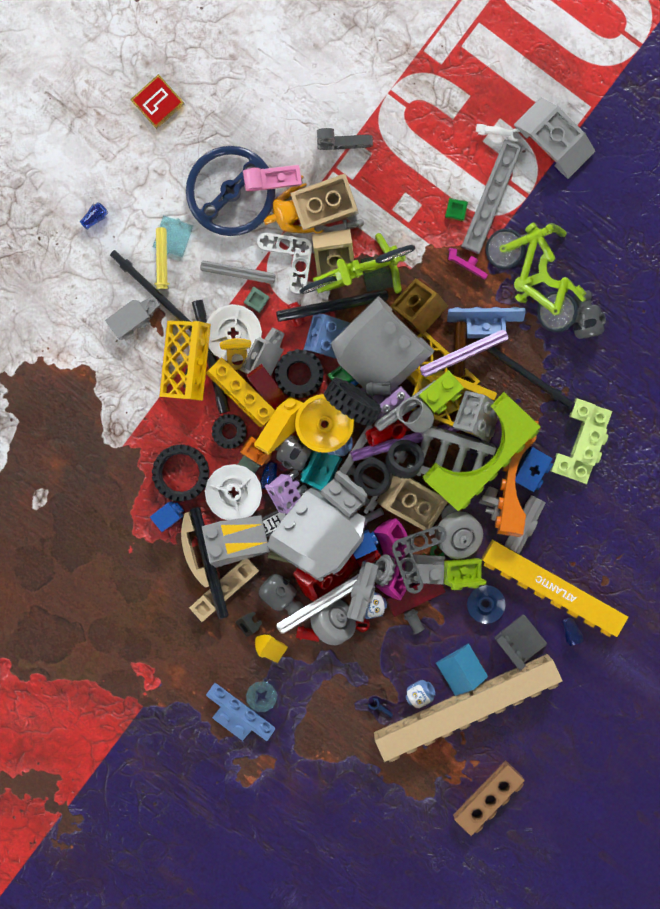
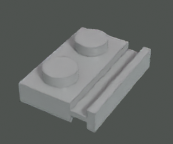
(429, 566)

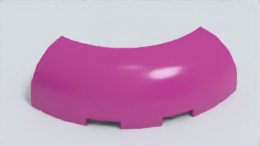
(387, 534)

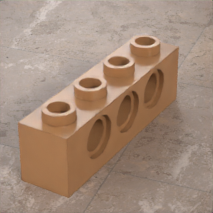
(504, 773)

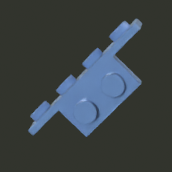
(485, 321)
(237, 716)

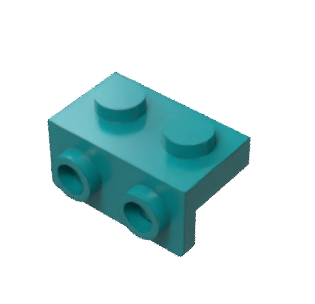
(320, 469)

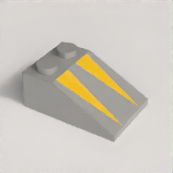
(235, 540)

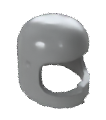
(420, 419)

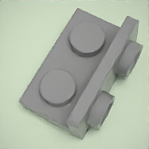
(344, 494)

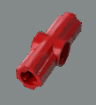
(395, 430)

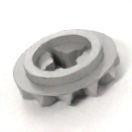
(385, 562)

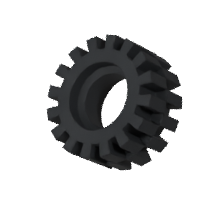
(217, 431)

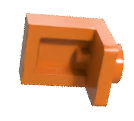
(254, 453)

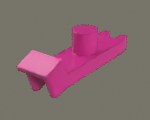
(470, 265)

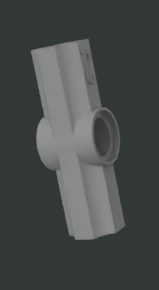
(532, 510)
(363, 591)

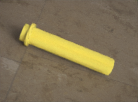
(161, 258)

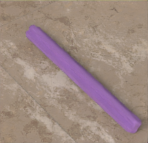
(384, 447)

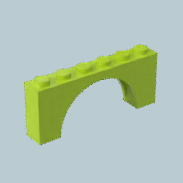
(460, 487)

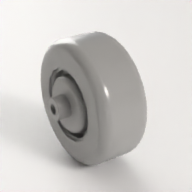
(462, 537)
(332, 624)

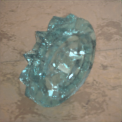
(261, 706)

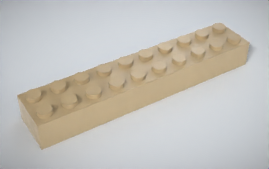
(466, 708)

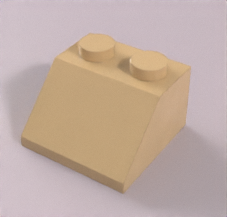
(330, 248)

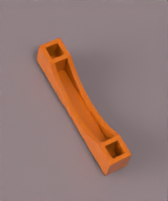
(512, 516)

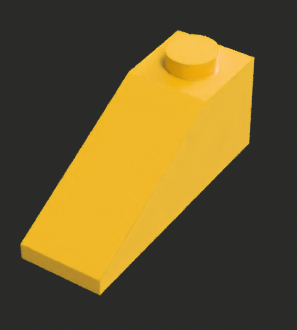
(279, 426)

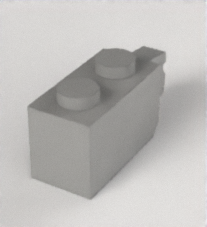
(131, 317)
(264, 352)

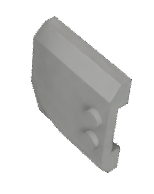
(379, 347)
(317, 535)

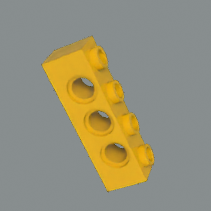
(240, 392)

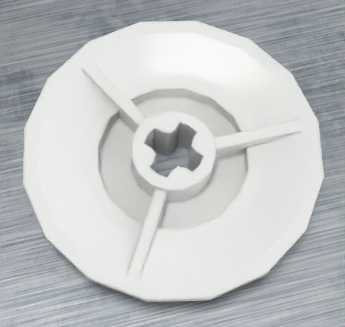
(232, 317)
(223, 502)

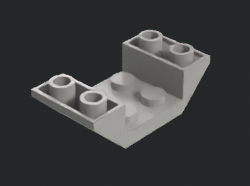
(556, 136)

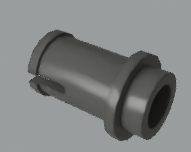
(378, 388)
(414, 621)

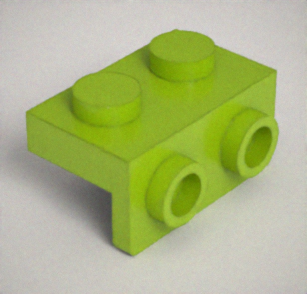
(441, 392)
(463, 573)

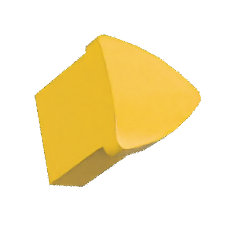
(269, 647)

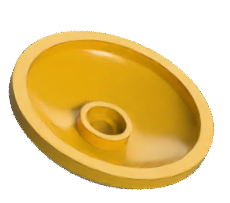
(309, 427)

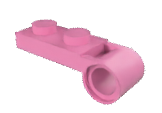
(272, 178)

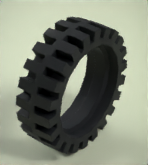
(352, 401)
(158, 468)

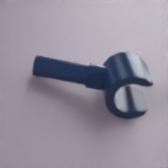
(380, 708)

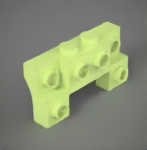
(587, 444)

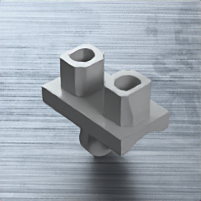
(489, 499)

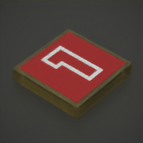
(157, 101)

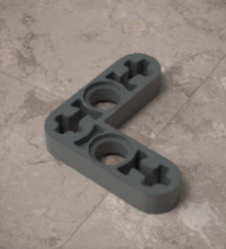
(328, 141)
(411, 548)

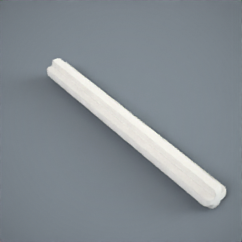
(316, 606)

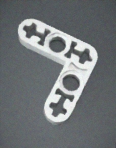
(298, 255)

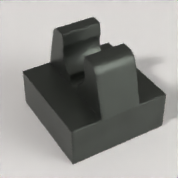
(247, 625)

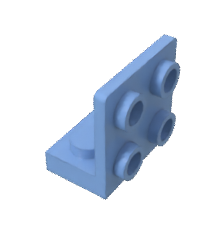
(322, 333)

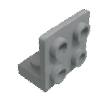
(476, 416)

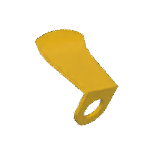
(233, 347)

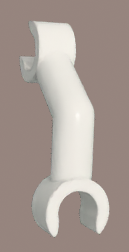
(484, 130)

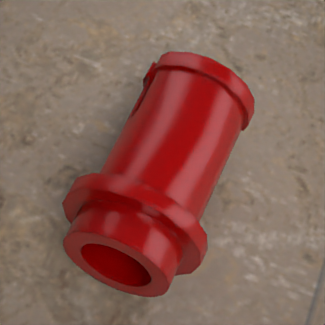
(298, 321)
(370, 557)
(306, 633)

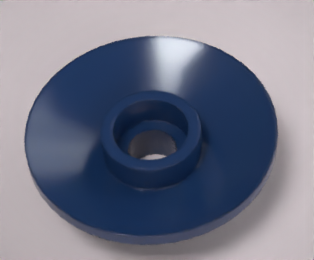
(492, 611)

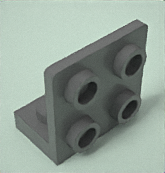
(520, 641)

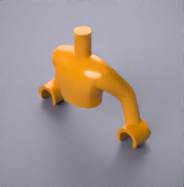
(286, 214)

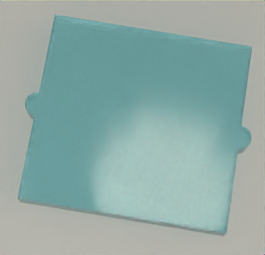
(177, 235)

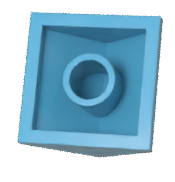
(462, 670)

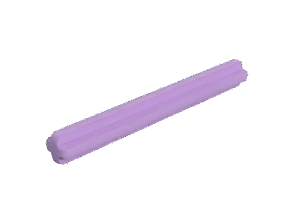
(464, 353)

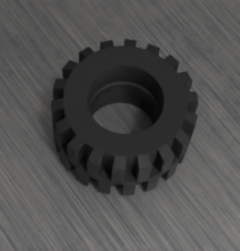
(287, 361)

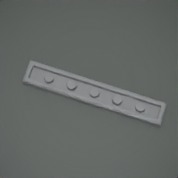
(491, 196)

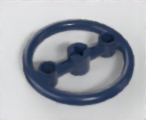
(225, 197)

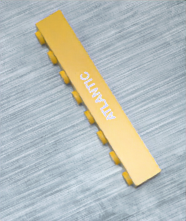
(554, 588)

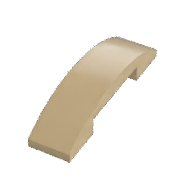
(199, 573)
(229, 583)

